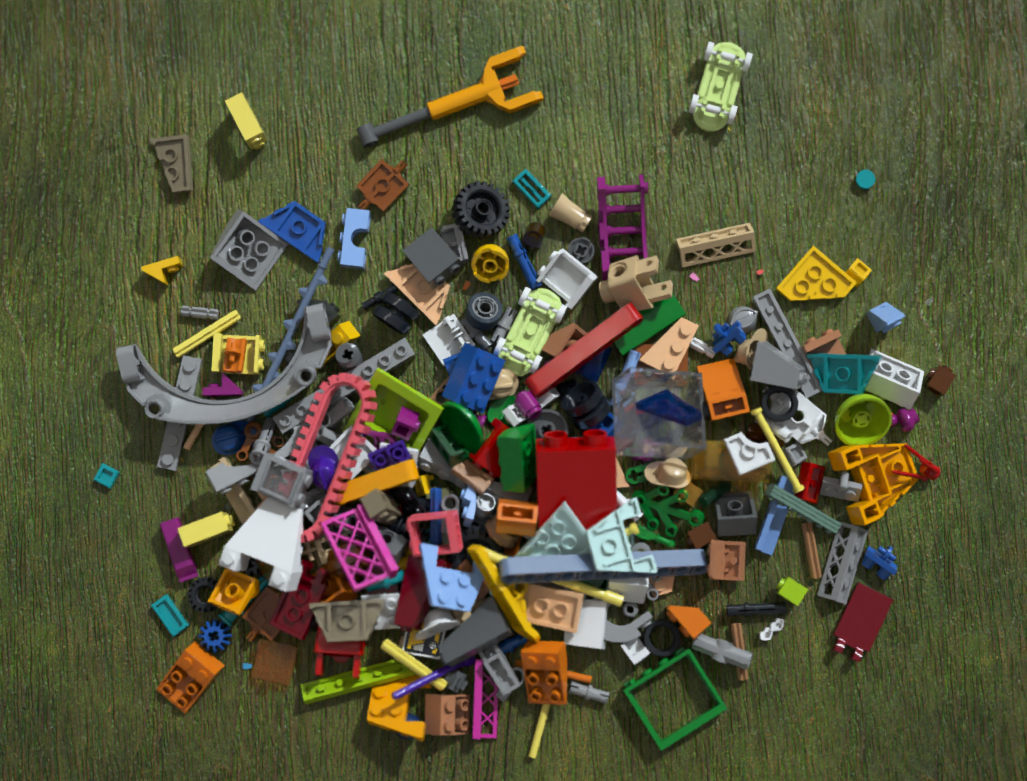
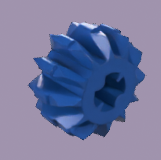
(212, 628)

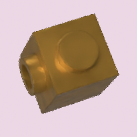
(693, 494)

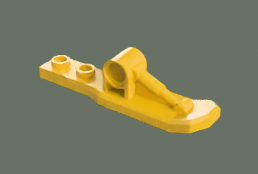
(508, 598)

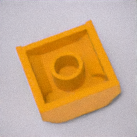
(234, 591)

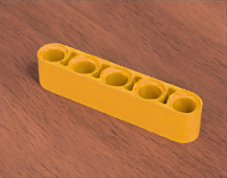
(382, 479)

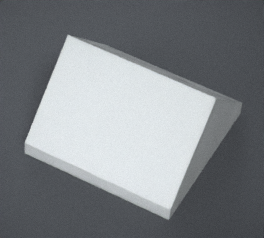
(632, 589)

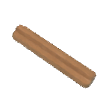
(811, 550)
(737, 638)

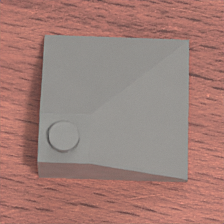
(247, 249)

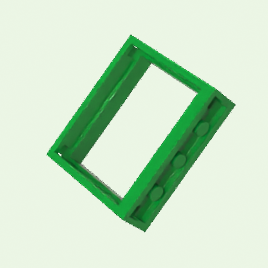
(691, 725)

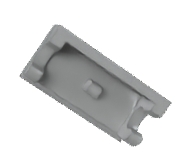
(454, 239)

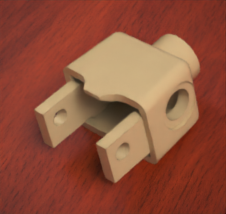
(631, 283)

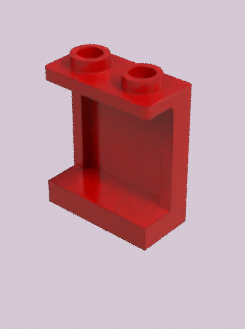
(489, 452)

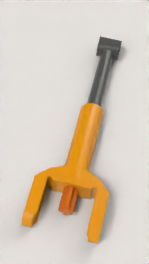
(488, 90)

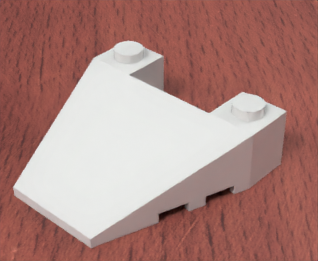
(272, 537)

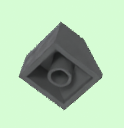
(735, 514)

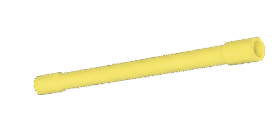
(605, 595)

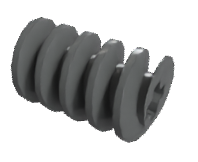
(345, 350)

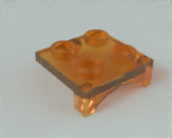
(274, 661)

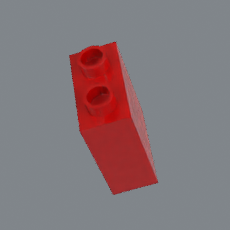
(578, 473)

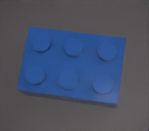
(473, 378)

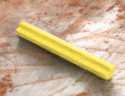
(206, 334)
(411, 663)

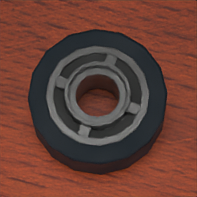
(488, 303)

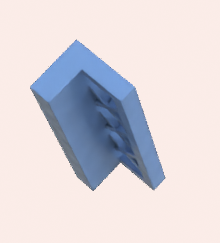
(773, 521)

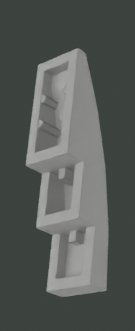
(499, 669)

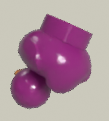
(906, 419)

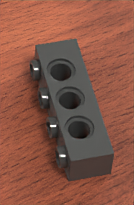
(396, 544)

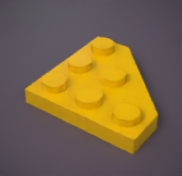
(815, 279)

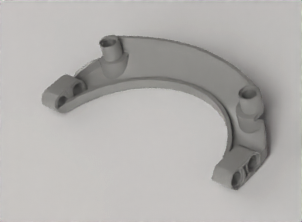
(181, 407)

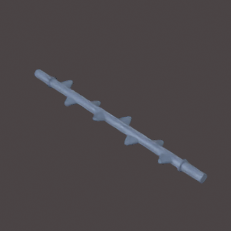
(292, 325)

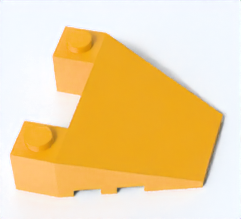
(873, 469)

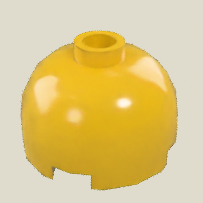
(490, 263)

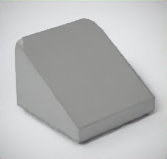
(794, 454)

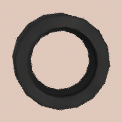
(793, 398)
(676, 638)

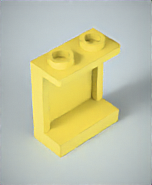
(253, 363)

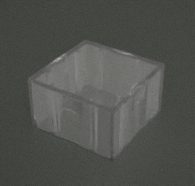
(649, 435)

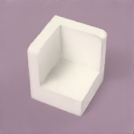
(635, 650)

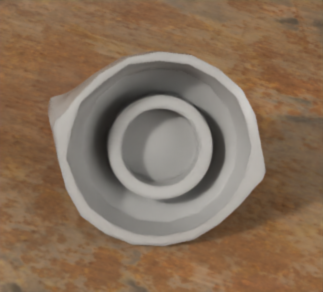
(745, 316)

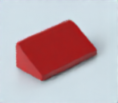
(811, 478)

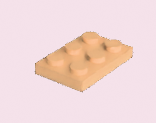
(553, 607)

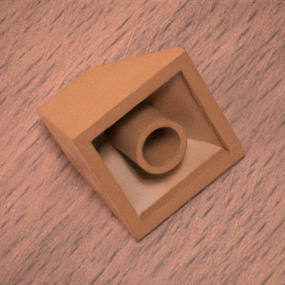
(563, 339)

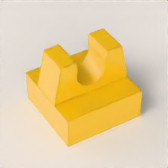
(422, 485)

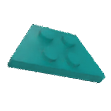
(843, 371)

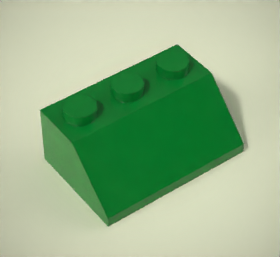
(518, 458)

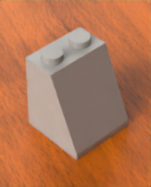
(776, 368)

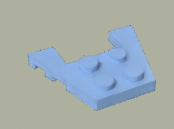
(449, 587)

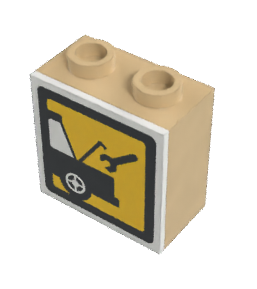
(424, 647)

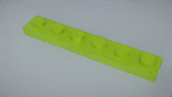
(345, 683)

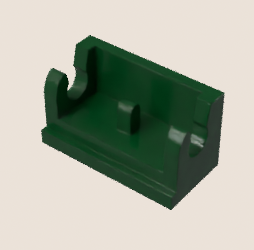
(448, 446)

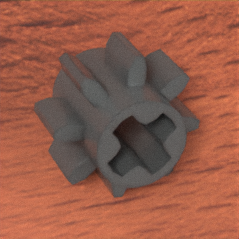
(456, 680)

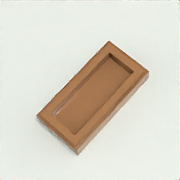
(472, 476)

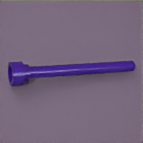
(430, 677)

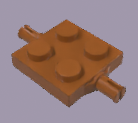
(382, 185)
(260, 614)

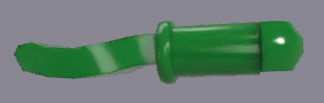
(647, 534)

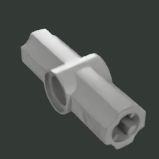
(722, 651)

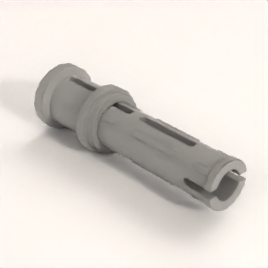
(263, 445)

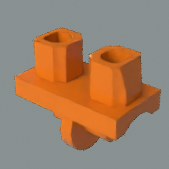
(234, 355)

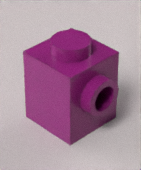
(406, 423)

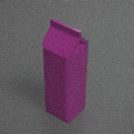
(180, 556)

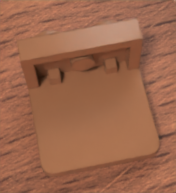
(826, 344)
(726, 560)

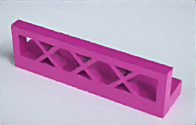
(478, 692)

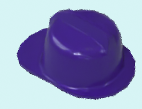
(324, 464)

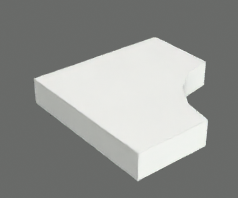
(746, 454)

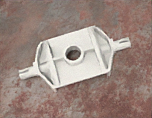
(813, 418)

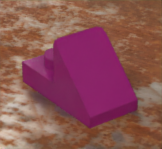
(228, 389)

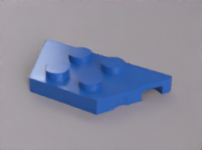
(298, 228)

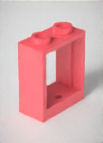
(453, 529)

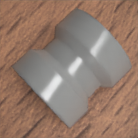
(487, 502)

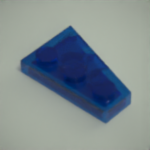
(669, 407)

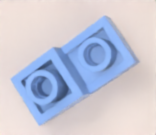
(469, 504)

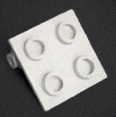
(447, 338)
(388, 613)

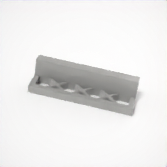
(846, 563)

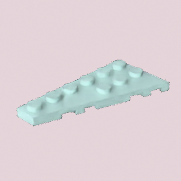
(557, 536)

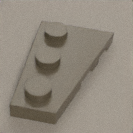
(176, 161)

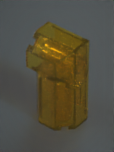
(716, 465)

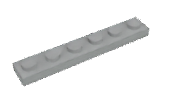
(785, 338)
(176, 432)

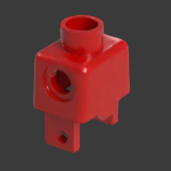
(339, 651)

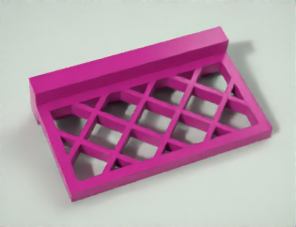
(376, 544)

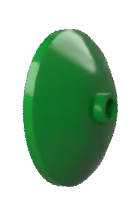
(463, 426)

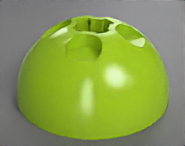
(862, 420)

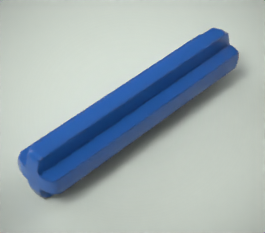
(435, 506)

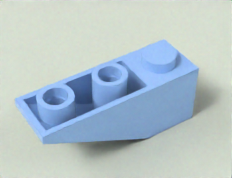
(884, 317)

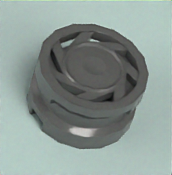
(582, 250)

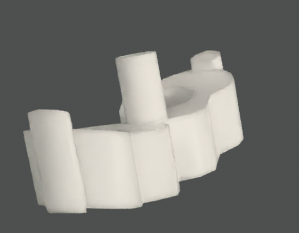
(776, 625)

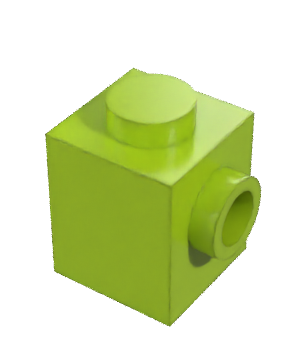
(791, 590)

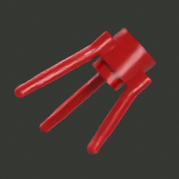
(927, 469)

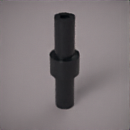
(376, 298)

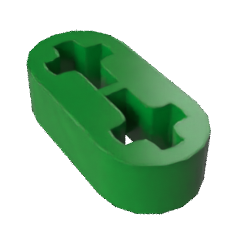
(640, 468)

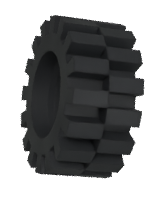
(194, 594)

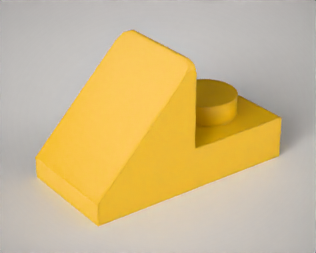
(158, 269)

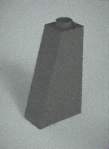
(475, 634)

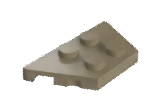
(347, 619)

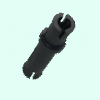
(758, 609)

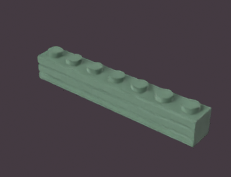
(802, 509)

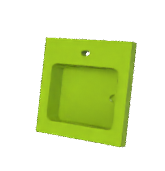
(390, 398)

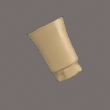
(570, 213)

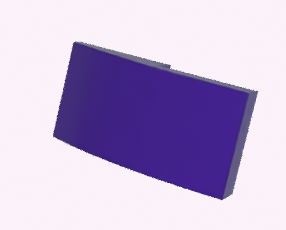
(389, 455)

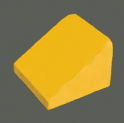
(858, 271)

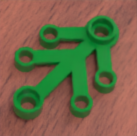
(663, 508)

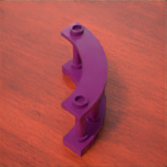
(606, 231)

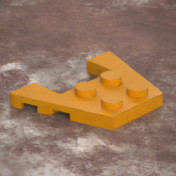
(391, 713)

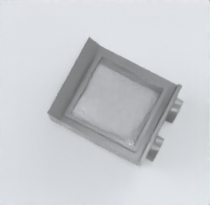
(282, 480)

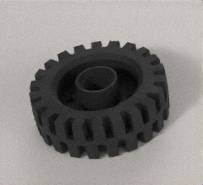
(487, 198)
(474, 536)

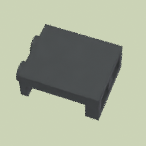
(433, 258)

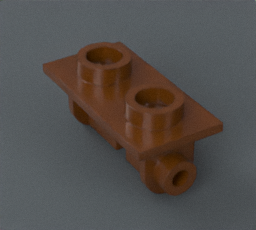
(756, 435)

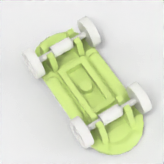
(719, 85)
(530, 331)

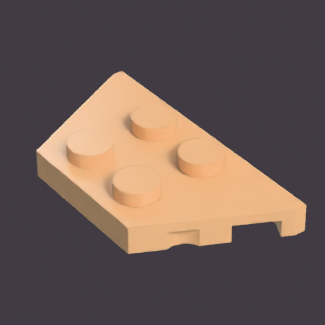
(419, 291)

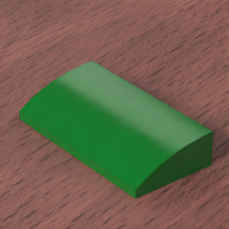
(654, 321)

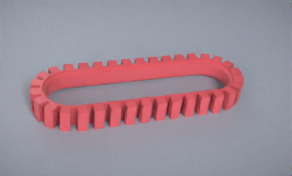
(329, 388)

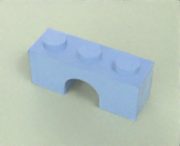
(355, 222)

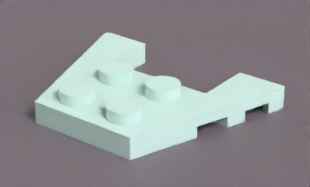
(610, 543)

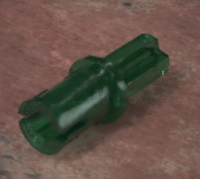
(714, 492)

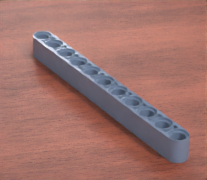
(581, 567)

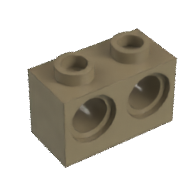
(381, 507)

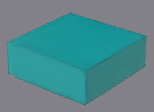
(106, 476)

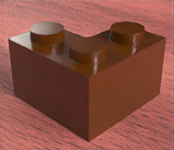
(335, 568)

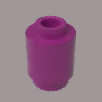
(528, 405)

